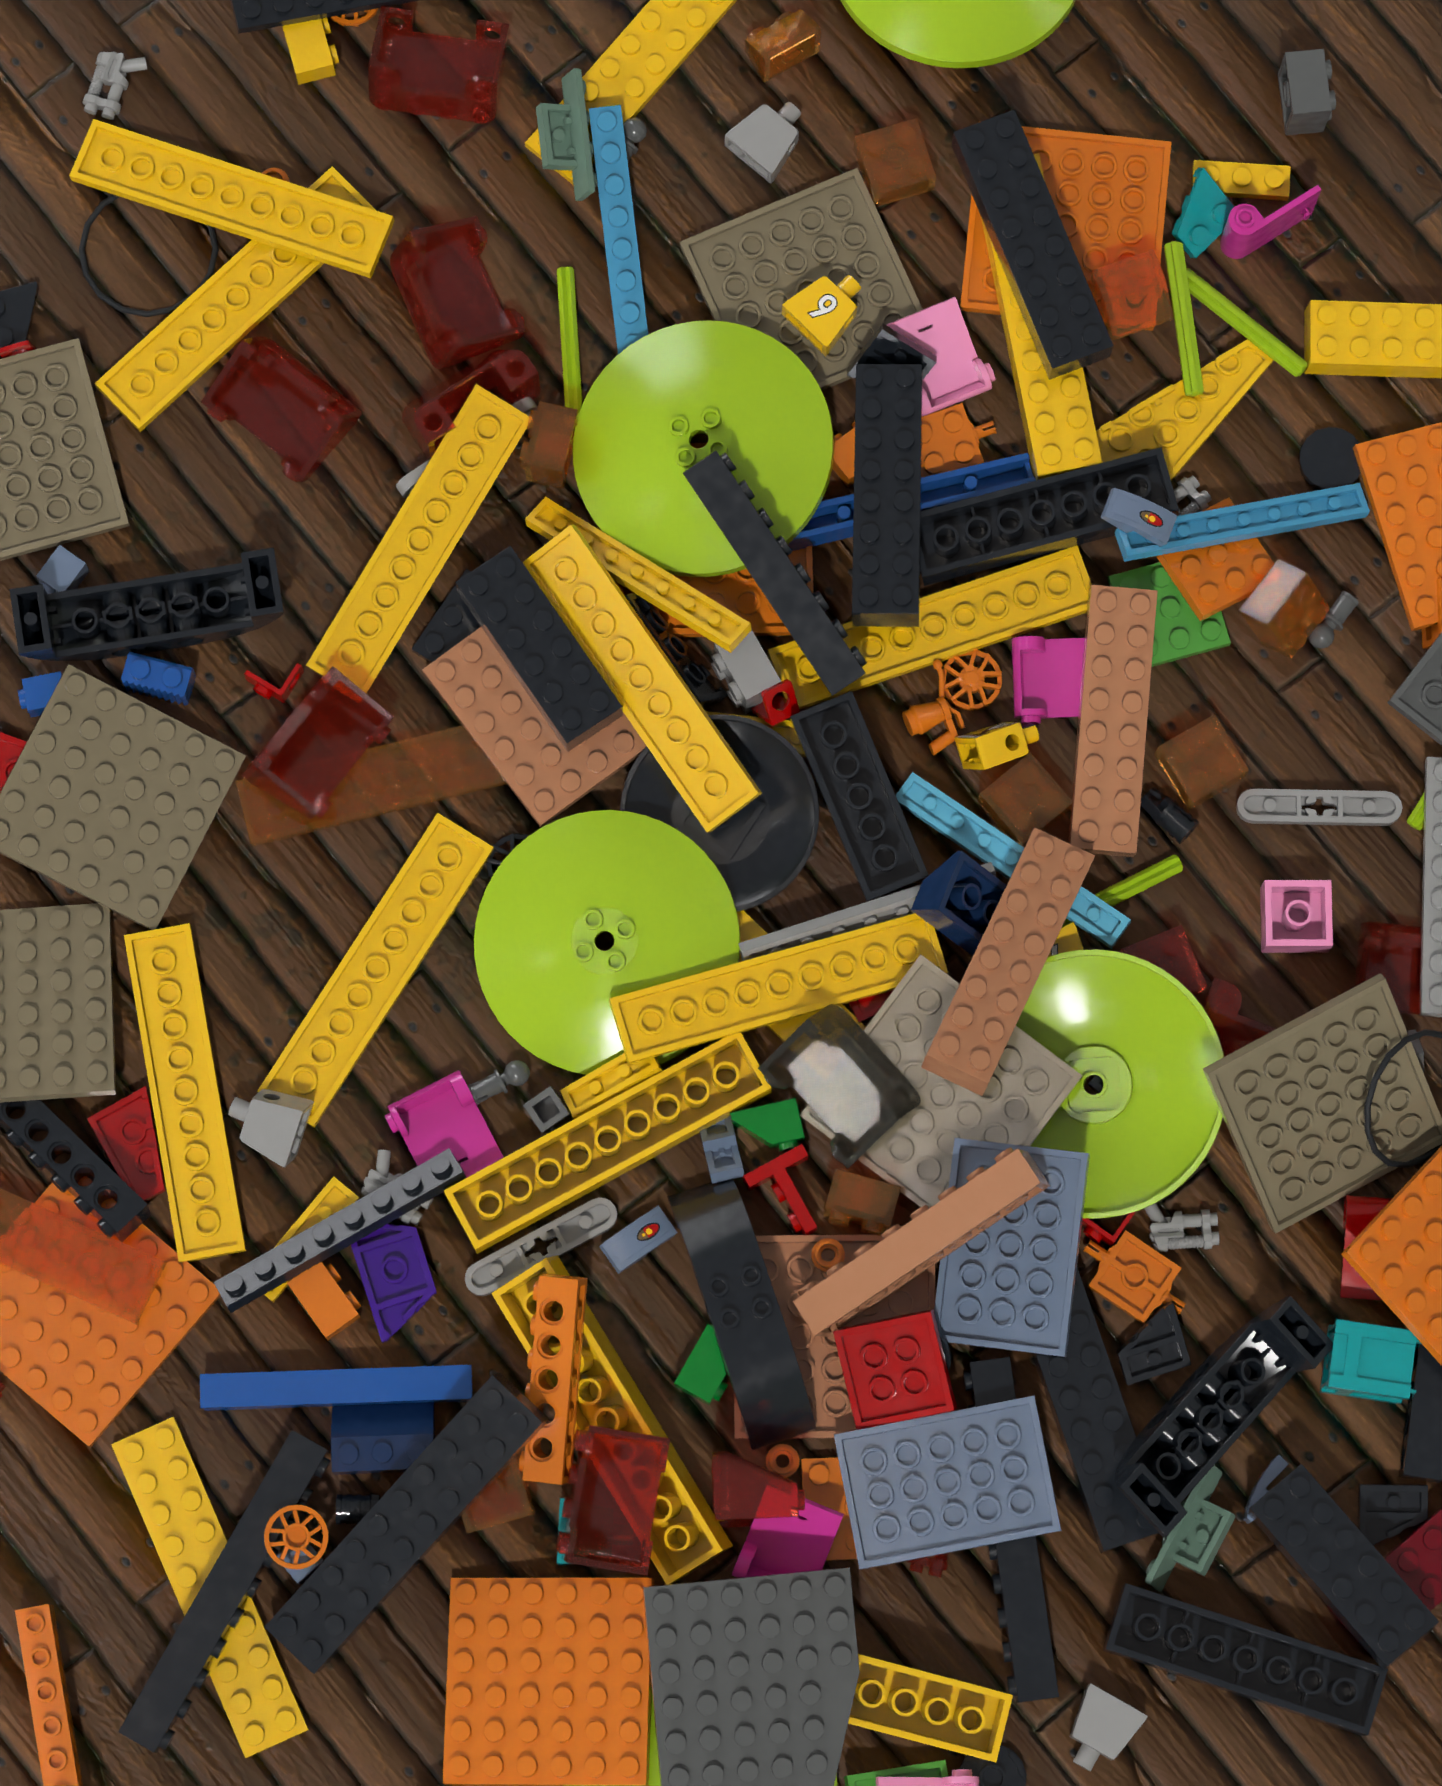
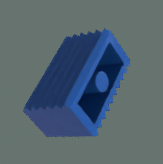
(158, 678)

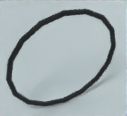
(91, 219)
(1367, 1107)

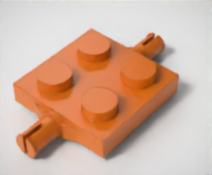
(951, 441)
(1134, 1277)

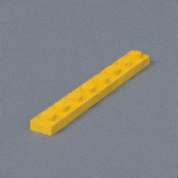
(646, 578)

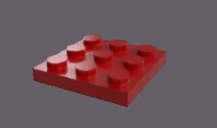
(894, 1369)

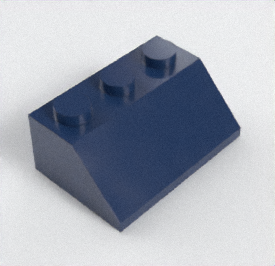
(959, 900)
(379, 1437)

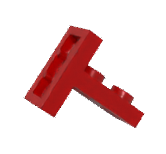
(784, 1188)

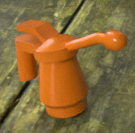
(925, 716)

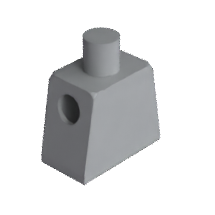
(765, 139)
(273, 1123)
(1103, 1726)

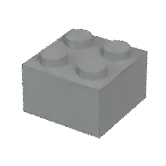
(745, 671)

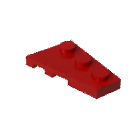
(131, 1143)

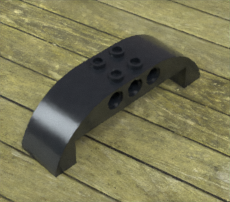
(148, 611)
(743, 1312)
(1216, 1409)

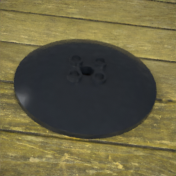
(763, 842)

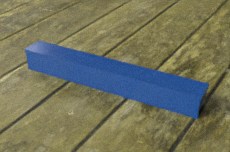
(835, 516)
(335, 1387)

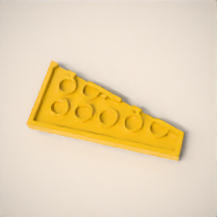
(1181, 421)

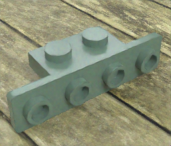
(566, 135)
(1195, 1537)

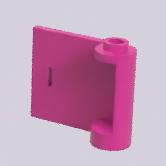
(1248, 230)
(1046, 677)
(444, 1118)
(789, 1542)

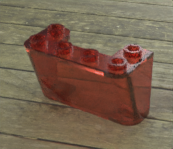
(436, 72)
(429, 414)
(612, 1499)

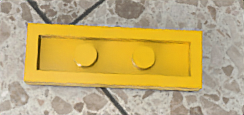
(1248, 179)
(607, 1083)

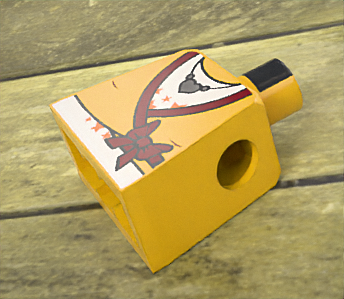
(995, 744)

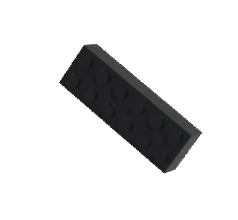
(539, 648)
(859, 796)
(1343, 1567)

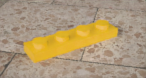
(329, 1201)

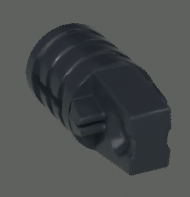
(1169, 815)
(352, 1508)

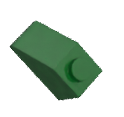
(772, 1124)
(704, 1370)

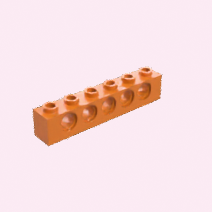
(571, 1294)
(48, 1696)

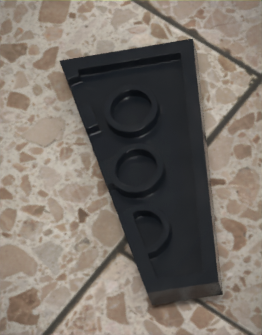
(676, 651)

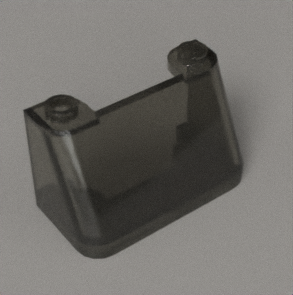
(843, 1081)

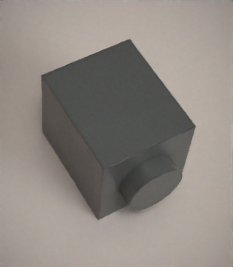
(547, 1109)

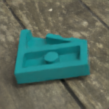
(1202, 215)

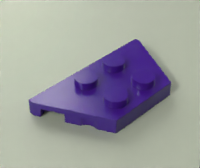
(394, 1276)

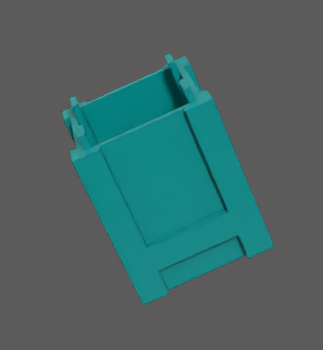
(1369, 1362)

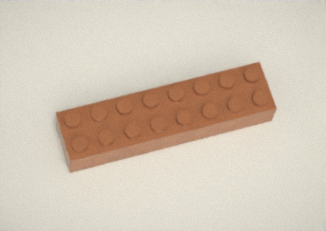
(1112, 720)
(1008, 962)
(921, 1242)

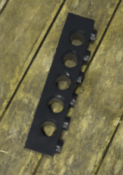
(130, 1207)

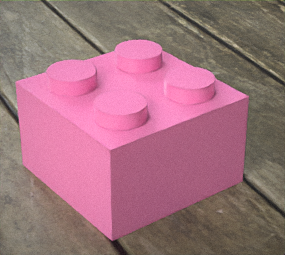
(1296, 916)

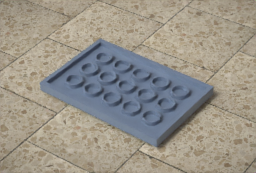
(1020, 1274)
(947, 1482)

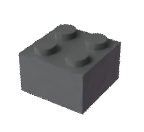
(1305, 91)

